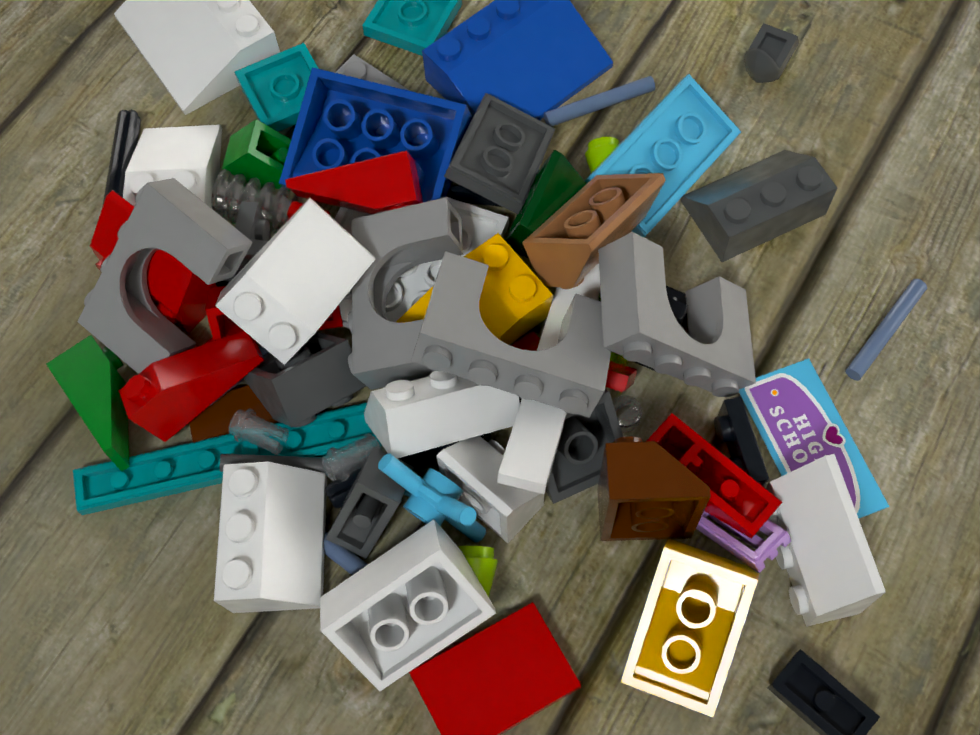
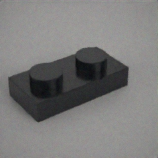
(735, 430)
(821, 698)

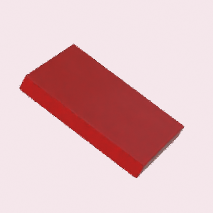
(496, 677)

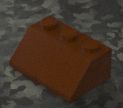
(647, 493)

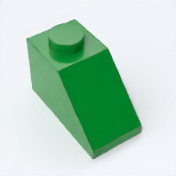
(257, 153)

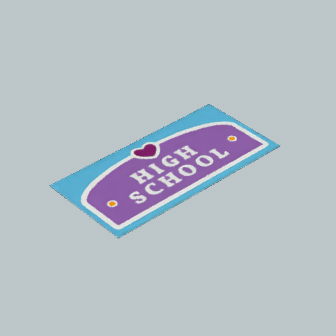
(804, 425)

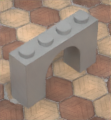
(398, 242)
(120, 304)
(644, 329)
(460, 344)

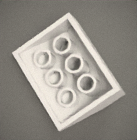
(197, 44)

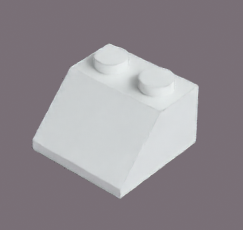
(475, 469)

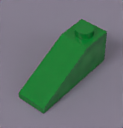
(93, 385)

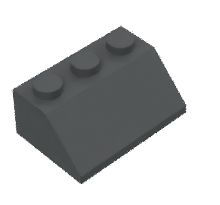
(760, 202)

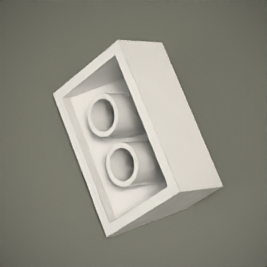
(436, 412)
(270, 538)
(828, 550)
(405, 606)

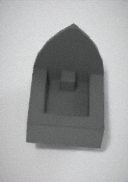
(769, 53)

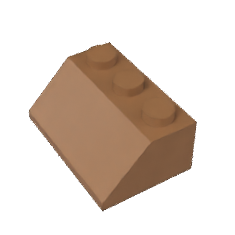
(598, 214)

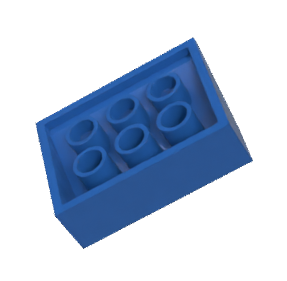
(519, 53)
(362, 120)

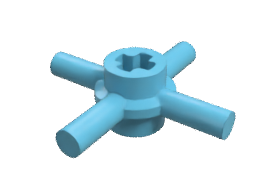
(433, 498)

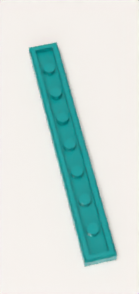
(198, 463)

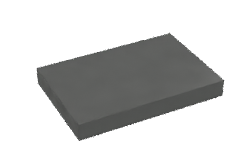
(500, 153)

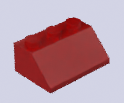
(172, 286)

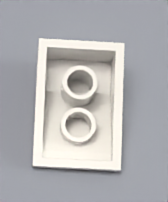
(180, 153)
(295, 281)

